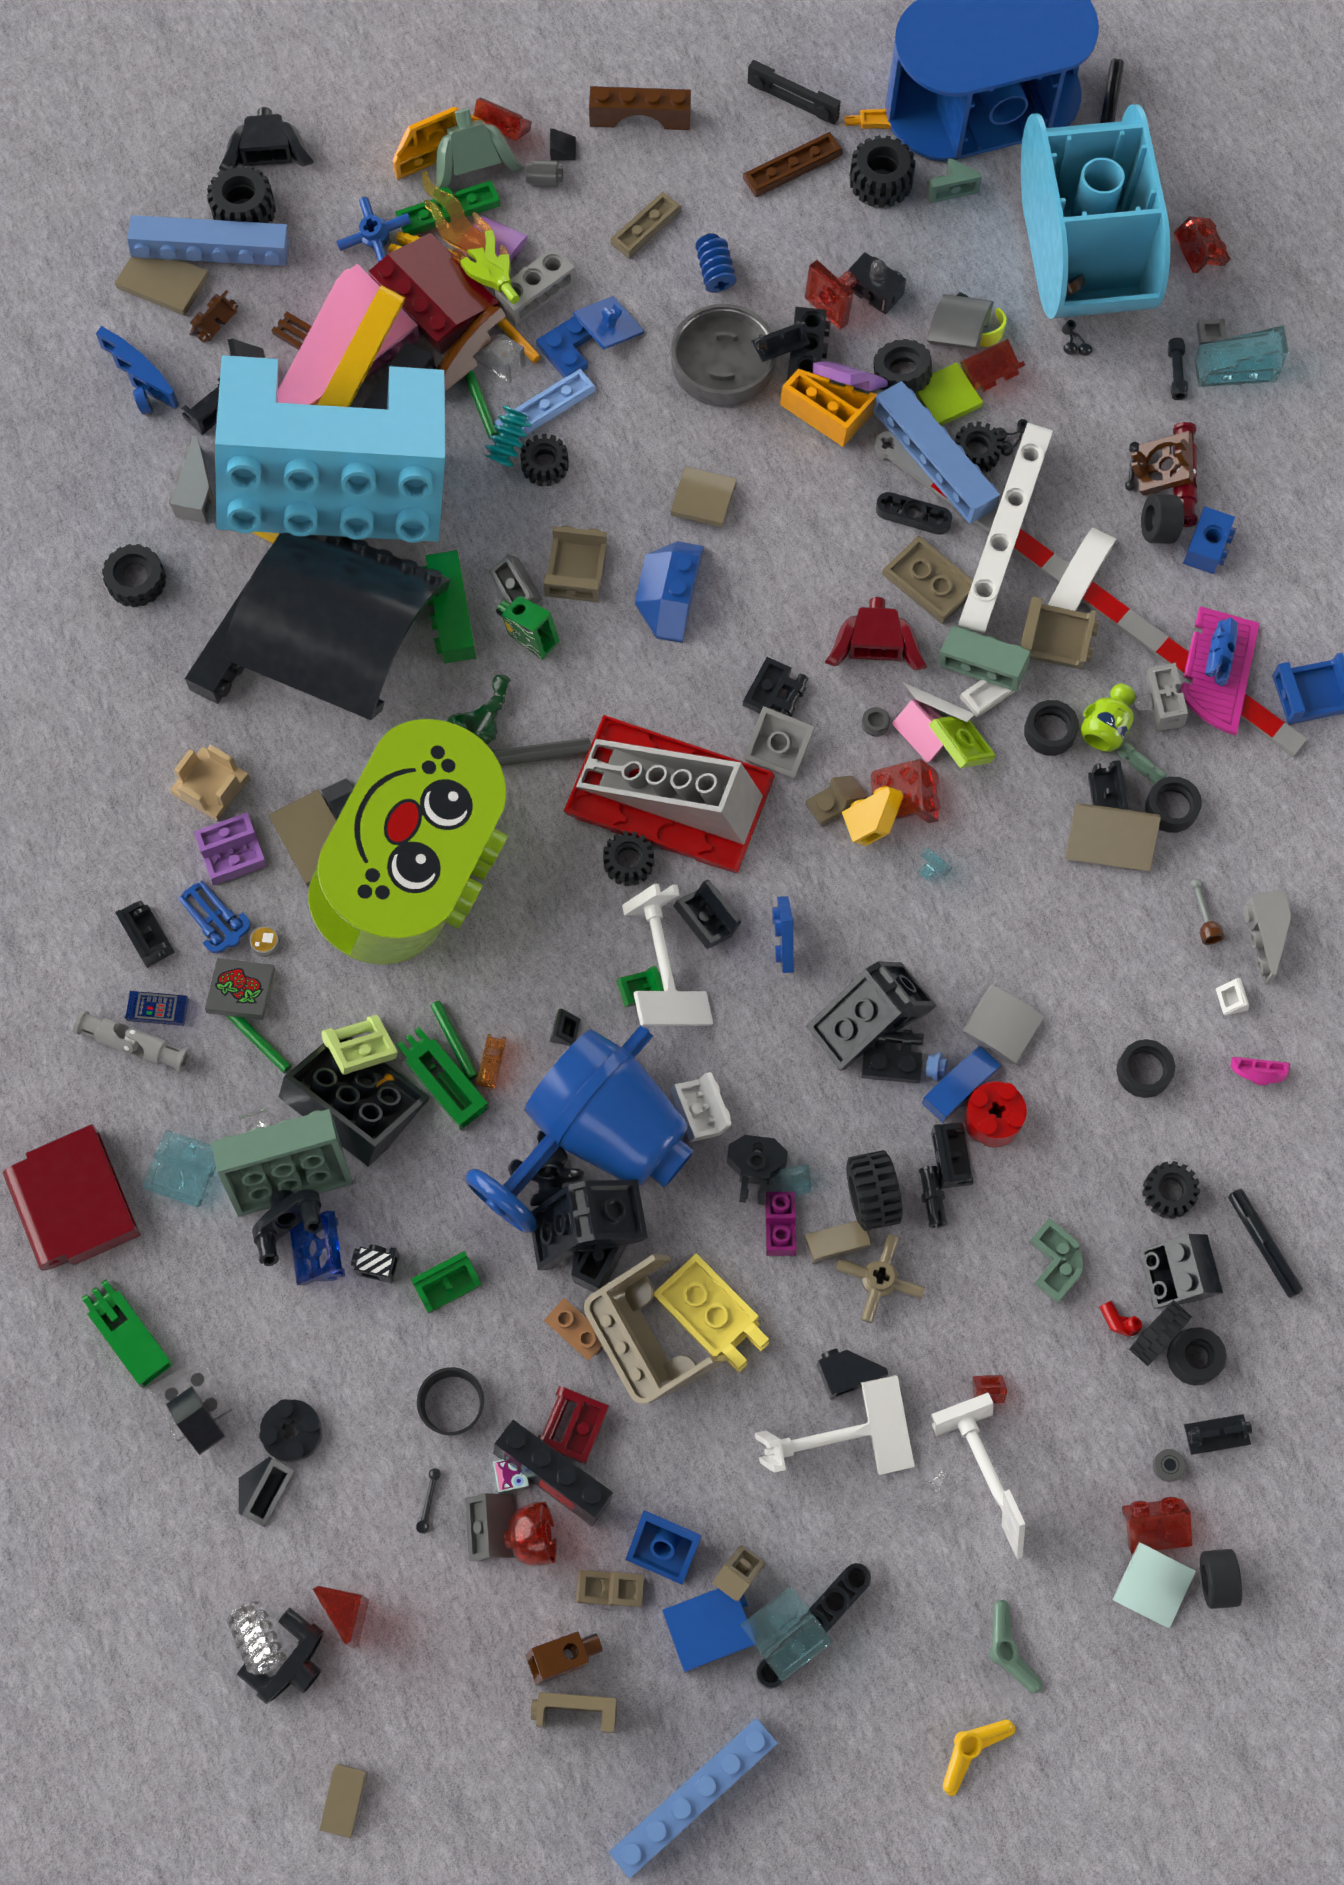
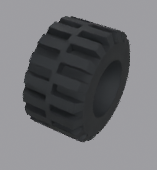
(886, 155)
(241, 184)
(874, 1190)

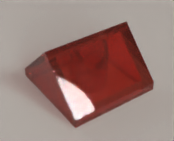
(345, 1611)

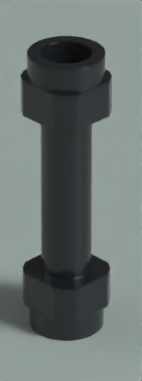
(1179, 386)

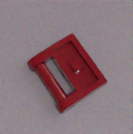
(582, 1428)

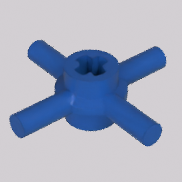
(373, 230)

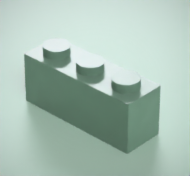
(985, 658)

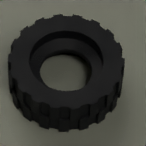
(904, 351)
(128, 556)
(1160, 1333)

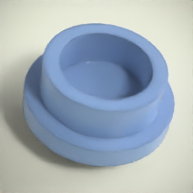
(936, 1066)

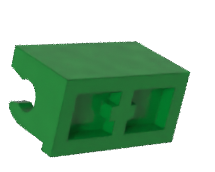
(446, 1282)

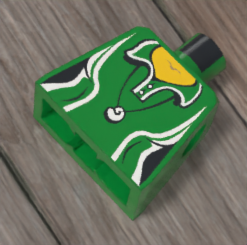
(529, 625)

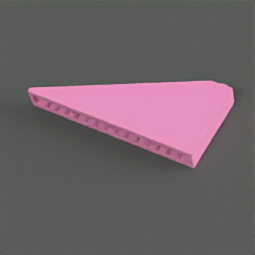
(332, 335)

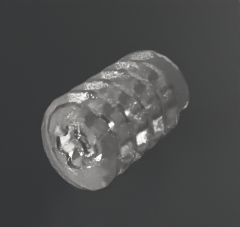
(255, 1638)

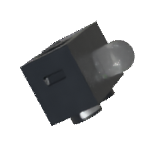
(877, 282)

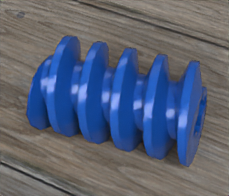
(715, 263)

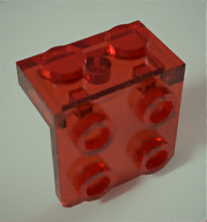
(918, 786)

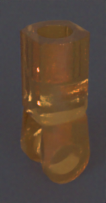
(491, 1064)

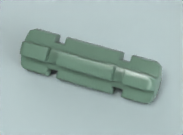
(1141, 763)

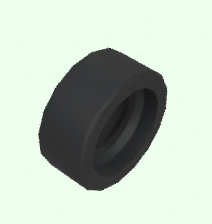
(1060, 710)
(1183, 787)
(1157, 1050)

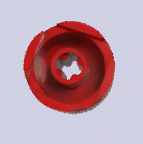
(1002, 1099)

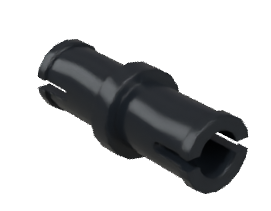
(933, 1196)

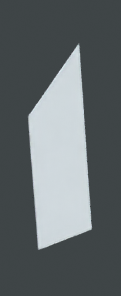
(939, 703)

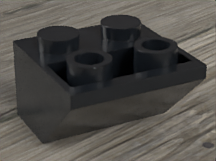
(1181, 1270)

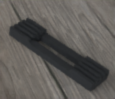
(764, 78)

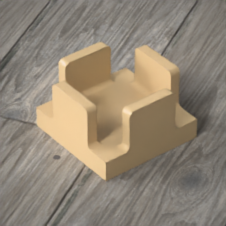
(208, 780)

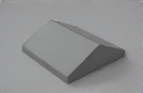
(779, 742)

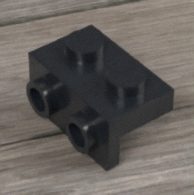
(708, 915)

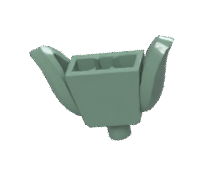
(470, 148)

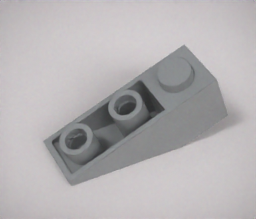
(193, 492)
(1269, 923)

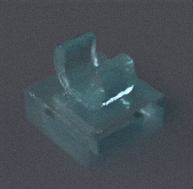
(933, 864)

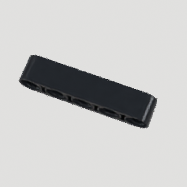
(821, 1611)

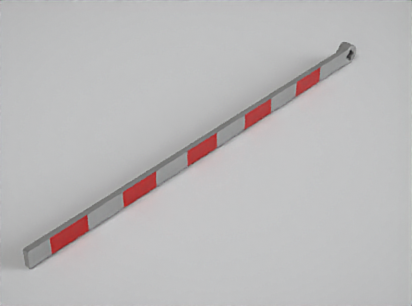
(1104, 603)

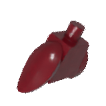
(877, 635)

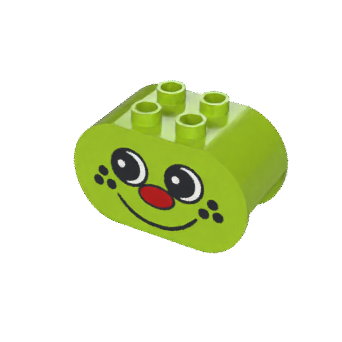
(410, 843)

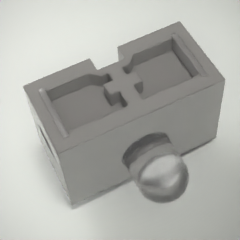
(1163, 697)

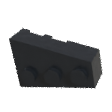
(594, 1269)

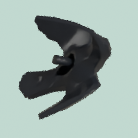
(551, 1175)

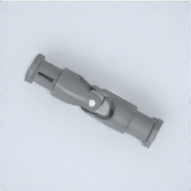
(129, 1040)

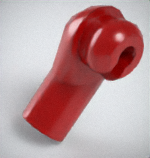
(1120, 1324)

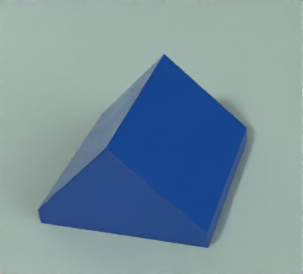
(663, 1547)

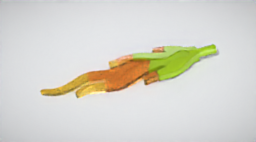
(480, 246)

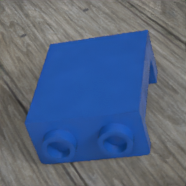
(1311, 689)
(707, 1628)

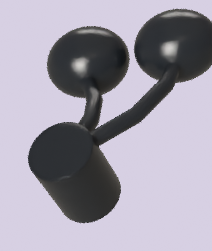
(1070, 347)
(1007, 448)

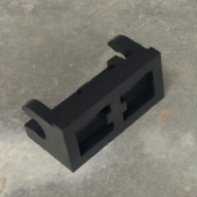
(204, 413)
(1108, 786)
(145, 933)
(951, 1155)

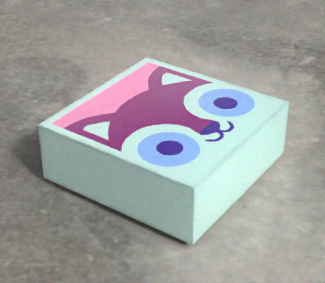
(508, 1477)

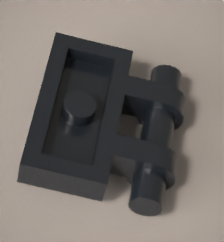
(769, 683)
(894, 1064)

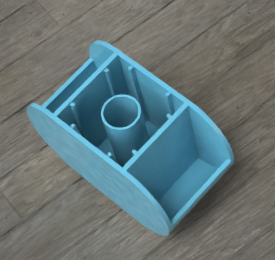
(1095, 212)

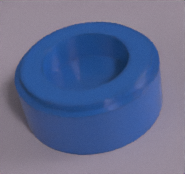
(142, 400)

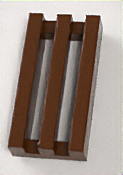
(283, 324)

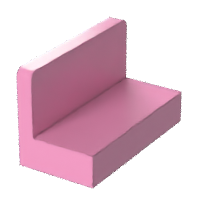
(915, 728)

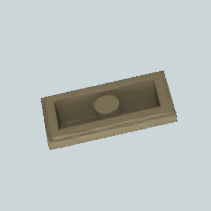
(837, 1241)

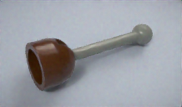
(1210, 931)

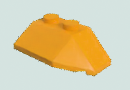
(420, 142)

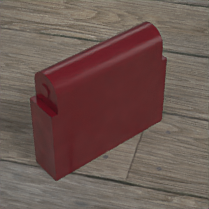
(70, 1200)

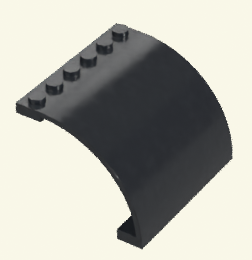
(329, 617)

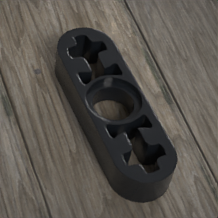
(919, 523)

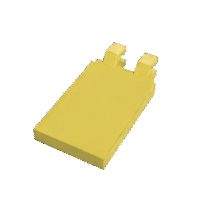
(711, 1311)

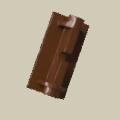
(218, 309)

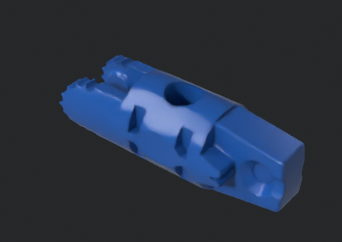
(1222, 651)

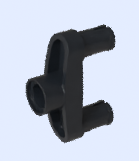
(286, 1213)
(297, 1668)

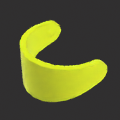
(991, 338)

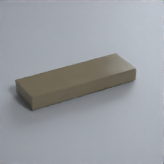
(645, 225)

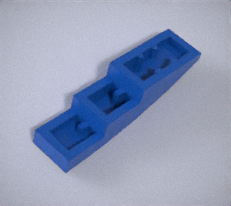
(137, 366)

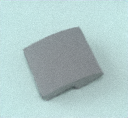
(1002, 1024)

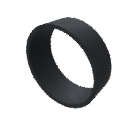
(435, 1377)

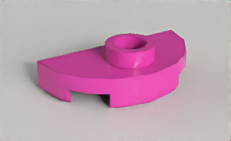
(1260, 1071)

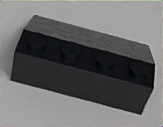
(363, 1114)

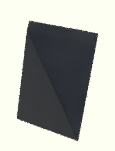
(262, 1489)

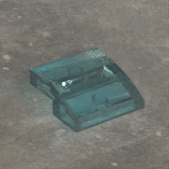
(181, 1168)
(786, 1633)

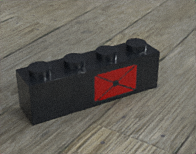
(553, 1472)

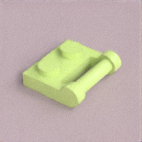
(361, 1051)

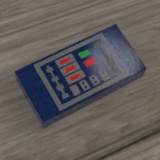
(157, 1008)

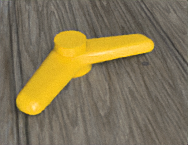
(968, 1746)

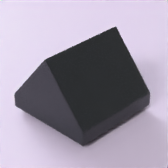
(565, 1028)

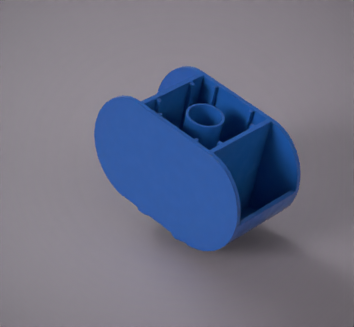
(981, 67)

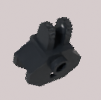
(756, 1166)

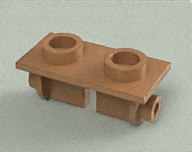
(574, 1329)

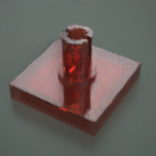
(830, 293)

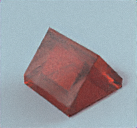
(990, 1384)

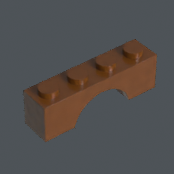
(666, 106)

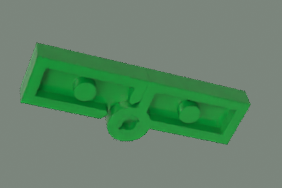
(472, 199)

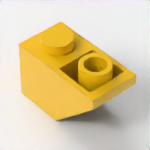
(874, 816)

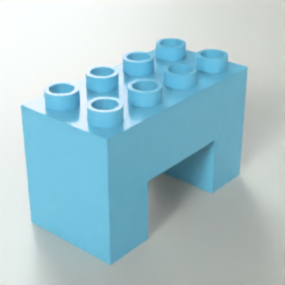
(329, 465)

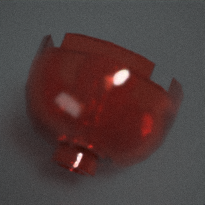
(531, 1535)

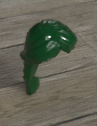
(481, 720)

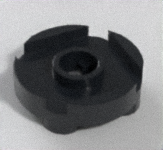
(284, 1414)

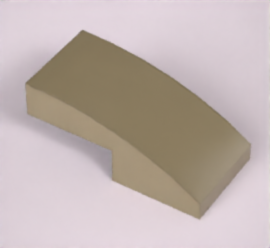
(609, 1588)

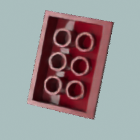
(434, 288)

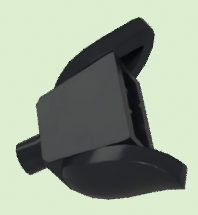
(265, 141)

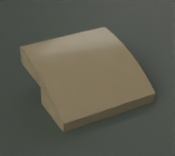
(703, 497)

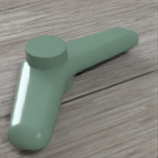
(1005, 1652)

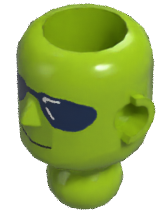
(1109, 719)

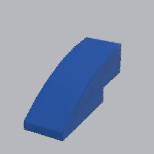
(960, 1083)

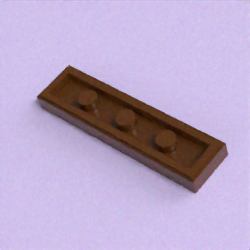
(792, 164)

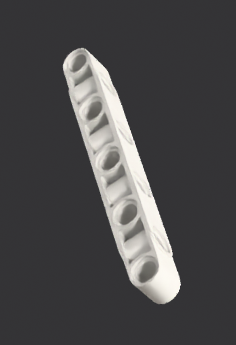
(1005, 528)

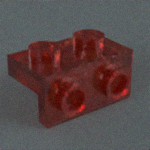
(508, 122)
(1201, 243)
(990, 365)
(1158, 1524)

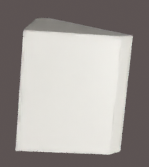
(1232, 997)

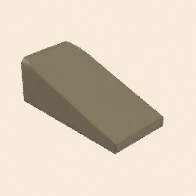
(738, 1573)
(343, 1800)

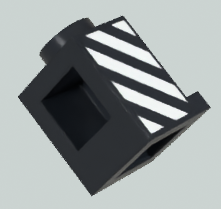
(375, 1262)

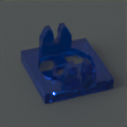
(301, 1252)

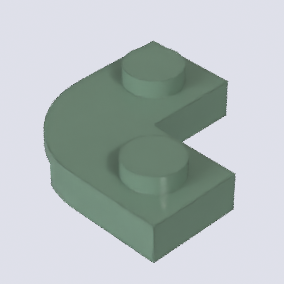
(1065, 1258)

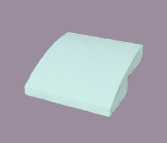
(1154, 1585)

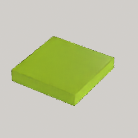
(949, 395)
(962, 741)

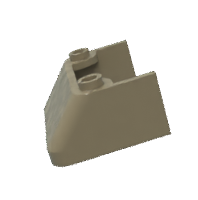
(630, 1342)

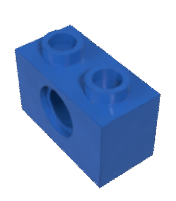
(1213, 526)

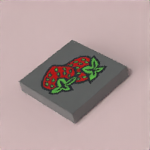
(240, 989)

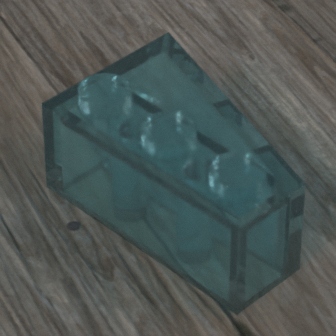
(1242, 359)

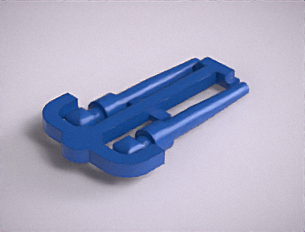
(232, 938)

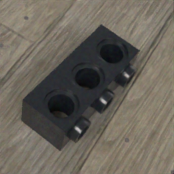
(803, 358)

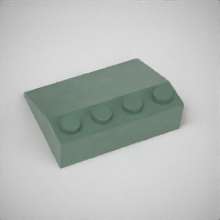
(281, 1157)

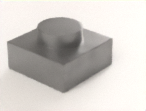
(1211, 330)

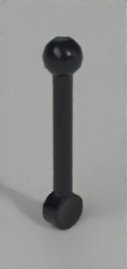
(1130, 485)
(422, 1526)

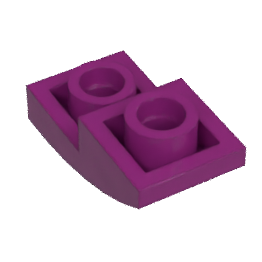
(780, 1224)

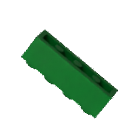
(451, 610)

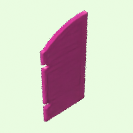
(1211, 702)

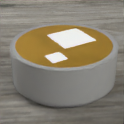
(264, 941)

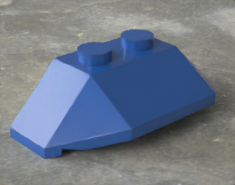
(668, 588)

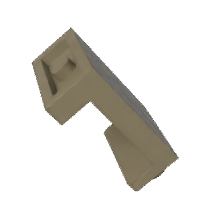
(576, 564)
(1059, 634)
(547, 1701)

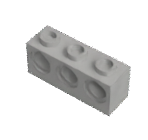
(547, 287)

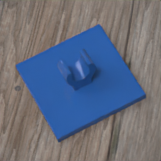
(608, 322)

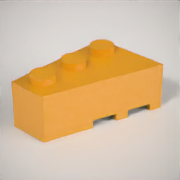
(827, 406)

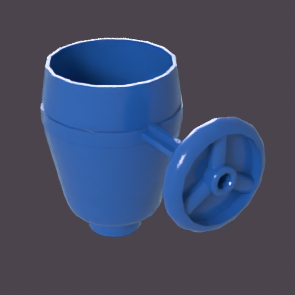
(604, 1112)

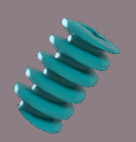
(508, 436)

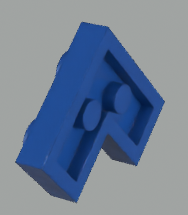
(561, 344)
(783, 928)

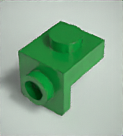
(644, 981)

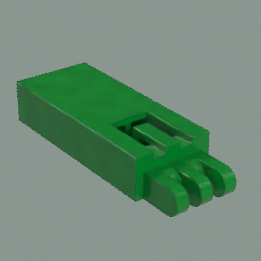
(451, 1087)
(130, 1340)

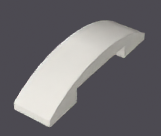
(1082, 570)

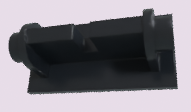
(781, 341)
(1218, 1434)

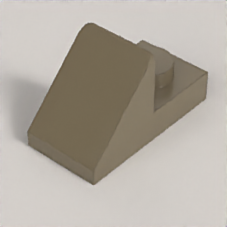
(834, 799)

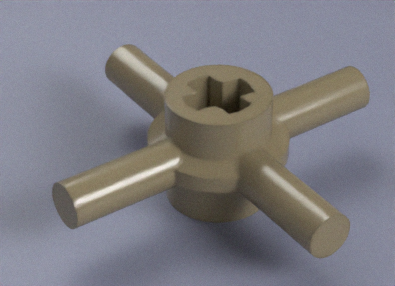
(890, 1274)

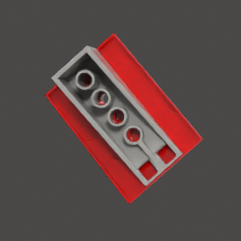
(670, 793)

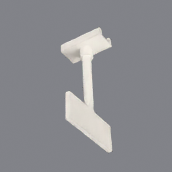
(666, 1006)
(965, 1417)
(884, 1425)

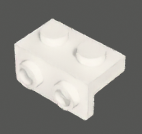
(701, 1107)

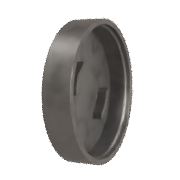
(716, 356)

